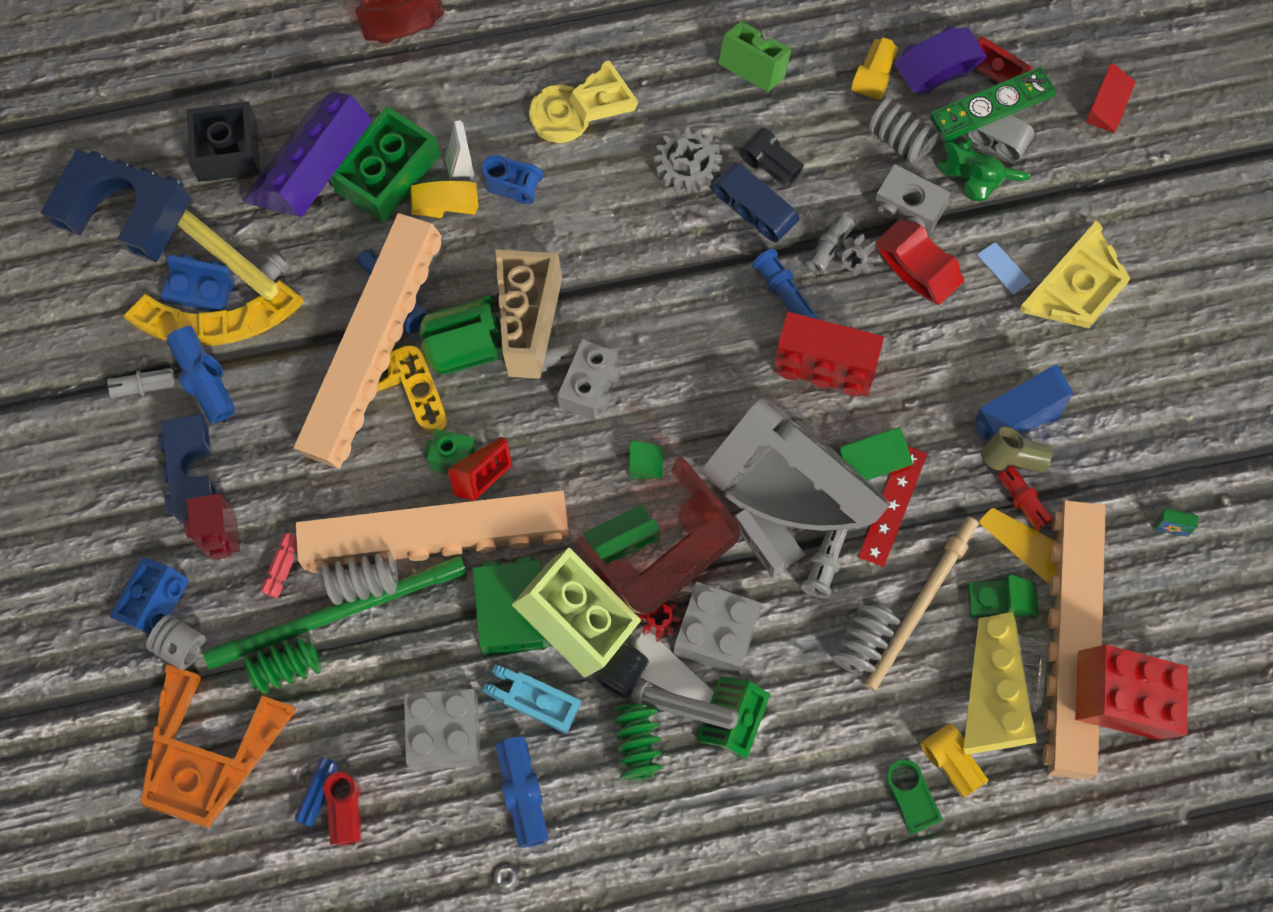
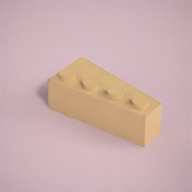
(527, 303)

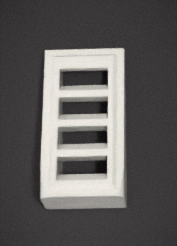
(457, 155)

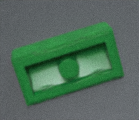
(878, 454)

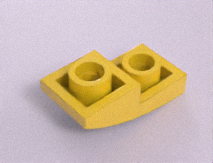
(436, 197)

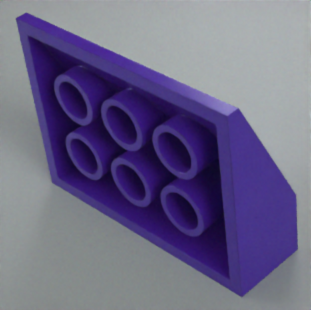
(310, 155)

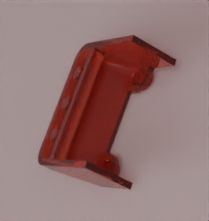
(710, 536)

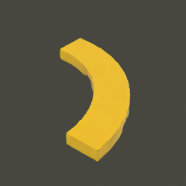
(217, 326)

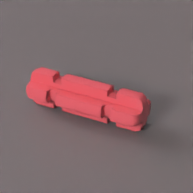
(280, 566)

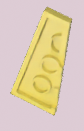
(999, 697)

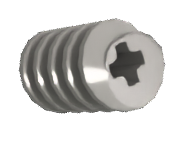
(901, 132)
(360, 580)
(865, 637)

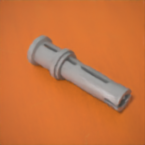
(824, 565)

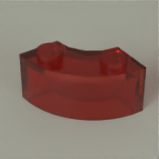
(396, 18)

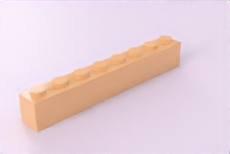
(368, 341)
(434, 530)
(1075, 627)

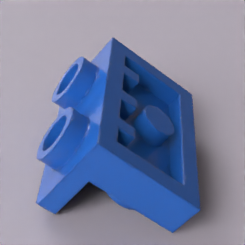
(197, 283)
(149, 595)

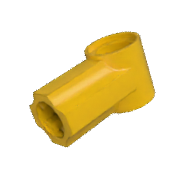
(874, 75)
(946, 752)

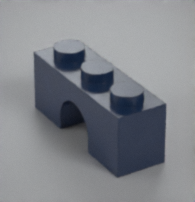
(183, 443)

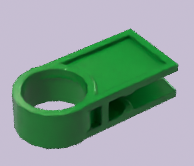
(915, 805)

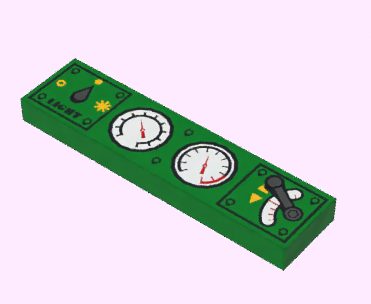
(992, 104)

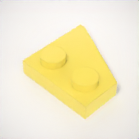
(603, 95)

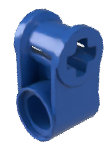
(514, 182)

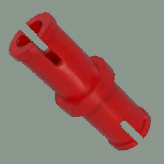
(1025, 498)

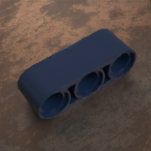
(755, 202)

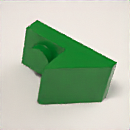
(1002, 597)

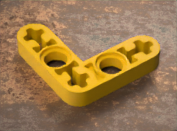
(400, 372)

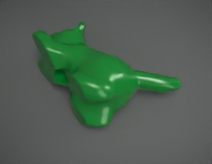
(980, 171)

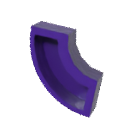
(939, 59)

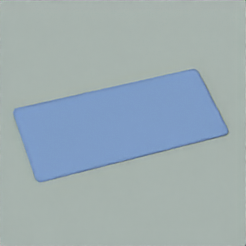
(1004, 268)

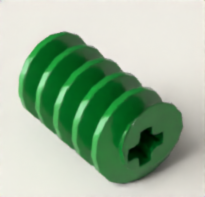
(283, 664)
(637, 742)

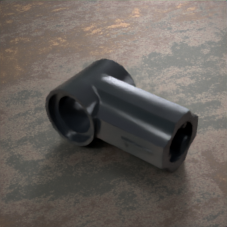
(765, 152)

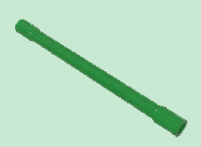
(234, 649)

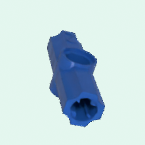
(200, 374)
(522, 792)

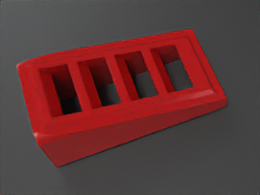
(479, 471)

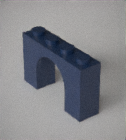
(93, 178)

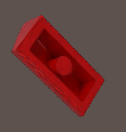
(999, 63)
(1111, 99)

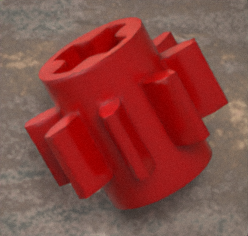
(666, 627)

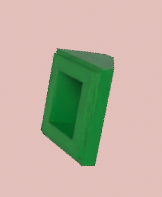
(645, 461)

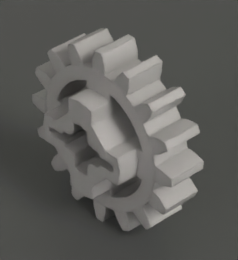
(685, 164)

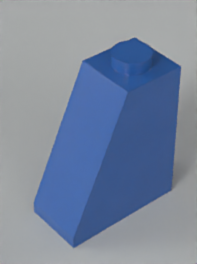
(1026, 405)

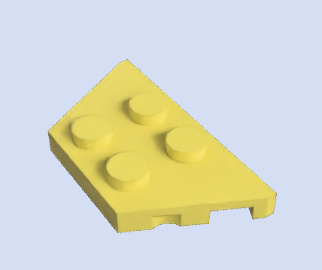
(1080, 283)

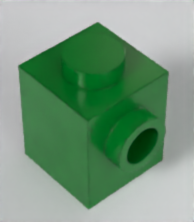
(448, 449)

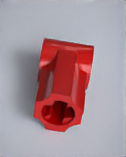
(345, 812)

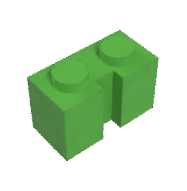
(754, 58)

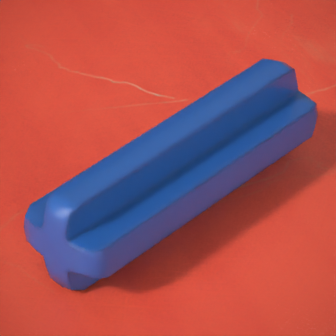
(315, 794)

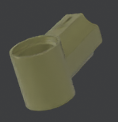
(1010, 448)

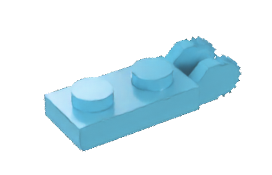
(535, 699)

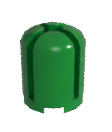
(461, 336)

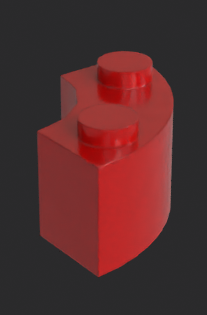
(920, 261)

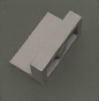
(769, 542)

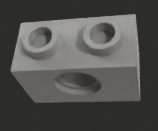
(904, 186)

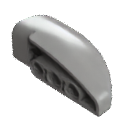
(791, 475)

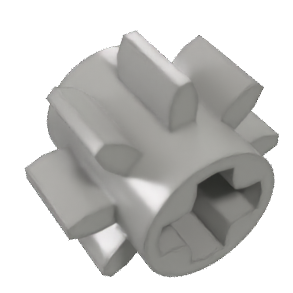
(858, 254)

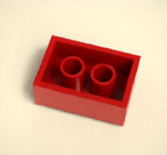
(827, 354)
(1131, 692)

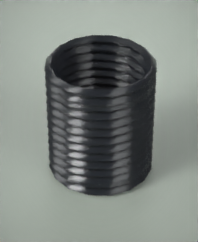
(623, 671)

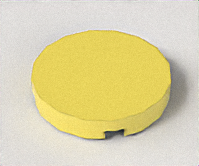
(554, 115)

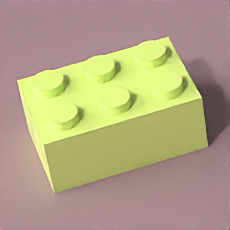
(576, 612)

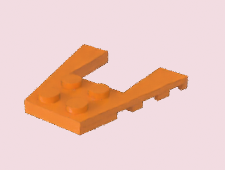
(194, 781)

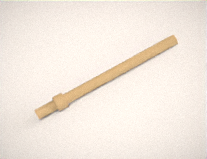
(954, 550)

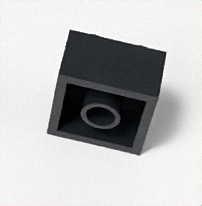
(223, 141)

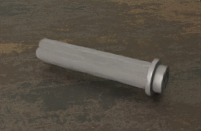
(684, 706)

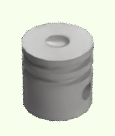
(173, 641)

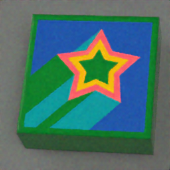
(1176, 522)

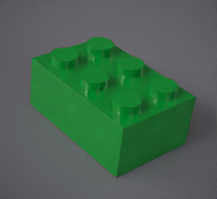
(385, 164)

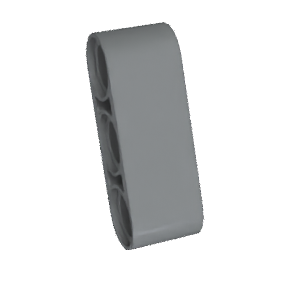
(1003, 137)

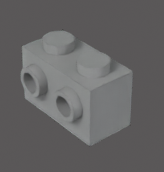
(589, 380)

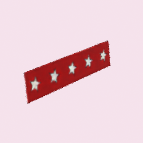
(898, 493)

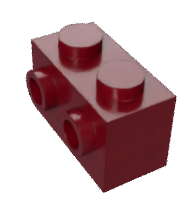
(212, 526)

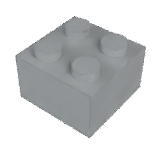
(717, 629)
(442, 729)

